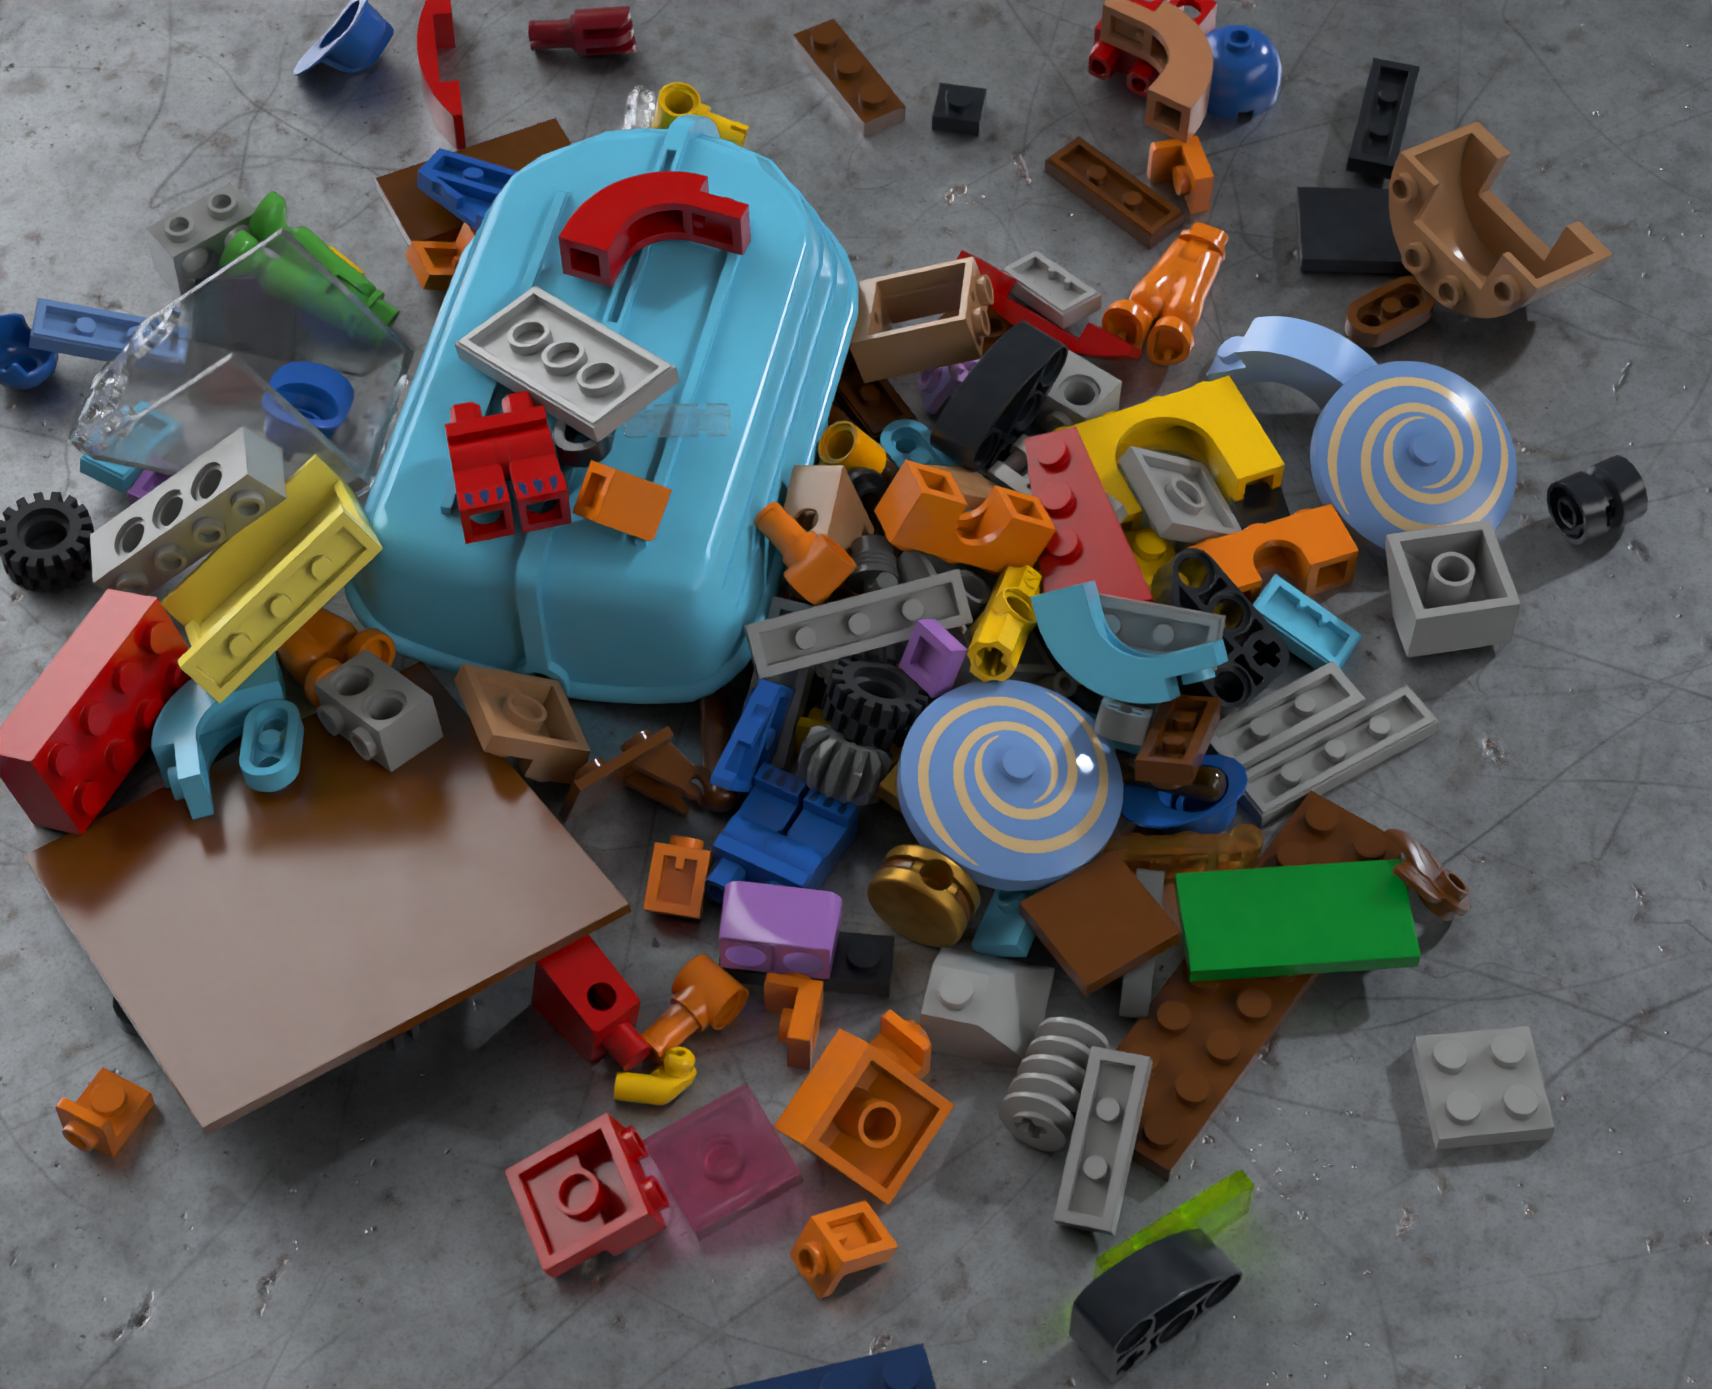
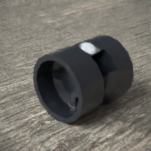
(1597, 499)

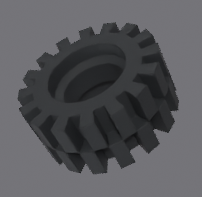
(42, 519)
(872, 700)

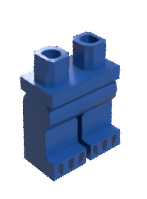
(782, 836)

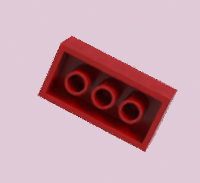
(92, 711)

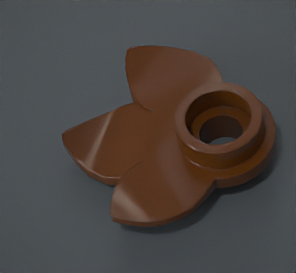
(1437, 887)

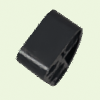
(999, 398)
(1251, 644)
(1150, 1300)

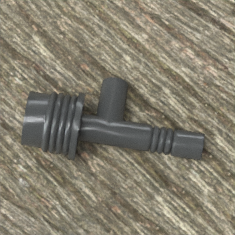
(874, 571)

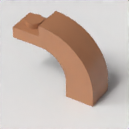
(1179, 53)

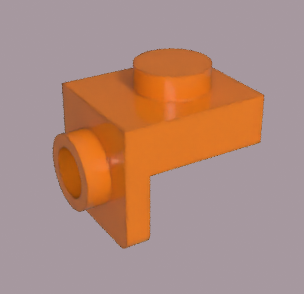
(436, 261)

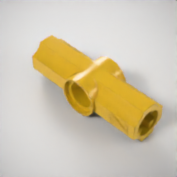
(1004, 625)

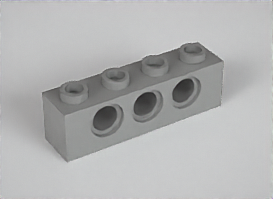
(189, 514)

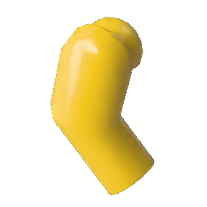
(662, 1084)

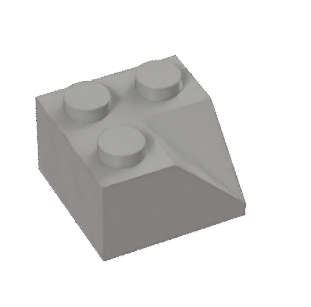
(1450, 588)

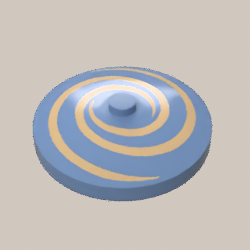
(1411, 453)
(1009, 784)

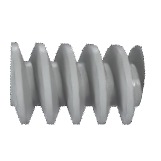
(1050, 1083)

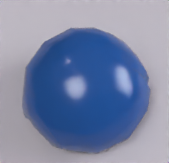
(19, 364)

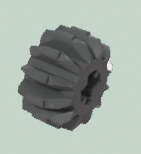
(842, 766)

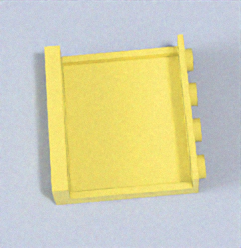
(270, 578)

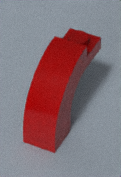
(647, 211)

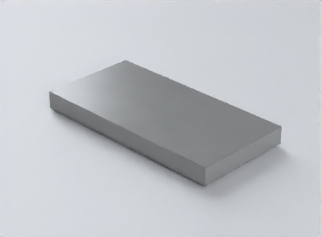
(567, 363)

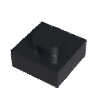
(959, 109)

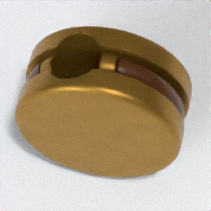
(923, 895)

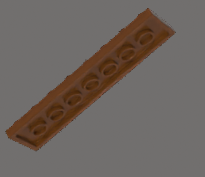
(1215, 1030)

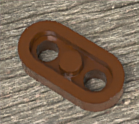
(1382, 312)

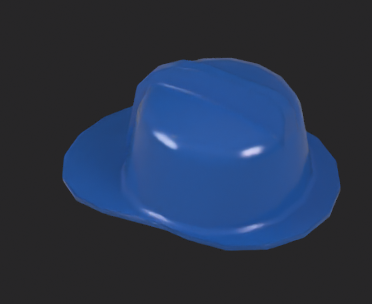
(351, 42)
(316, 393)
(1181, 814)

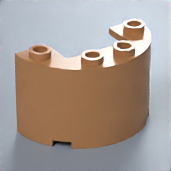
(1466, 240)

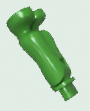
(271, 217)

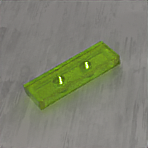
(1209, 1211)

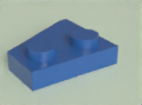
(462, 184)
(754, 736)

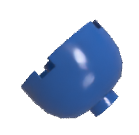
(1244, 71)

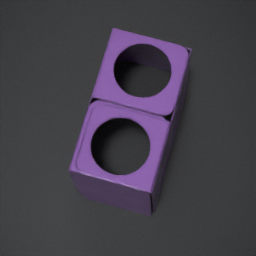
(779, 929)

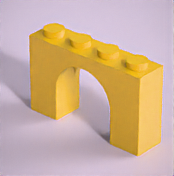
(1202, 422)

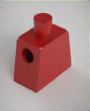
(589, 1003)

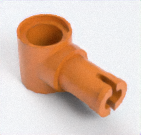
(813, 561)
(700, 998)

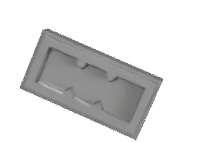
(1052, 290)

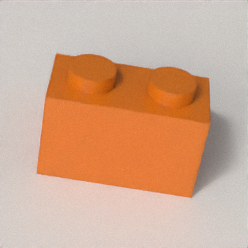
(864, 1115)

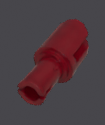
(587, 32)

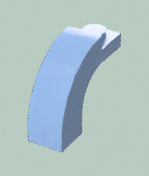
(1291, 354)

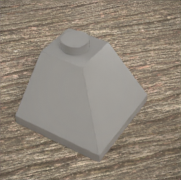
(984, 1006)

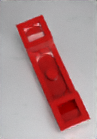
(441, 98)
(1094, 341)

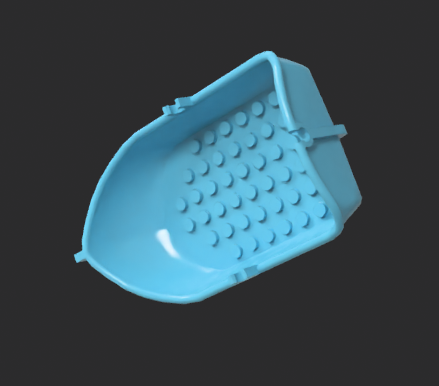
(744, 331)

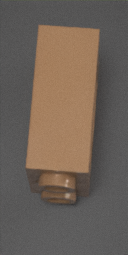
(914, 295)

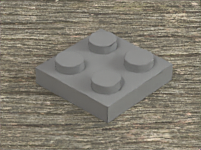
(1178, 496)
(1482, 1087)

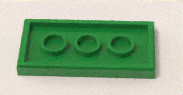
(1295, 920)

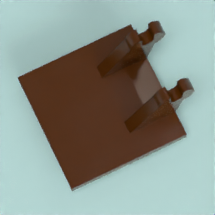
(646, 765)

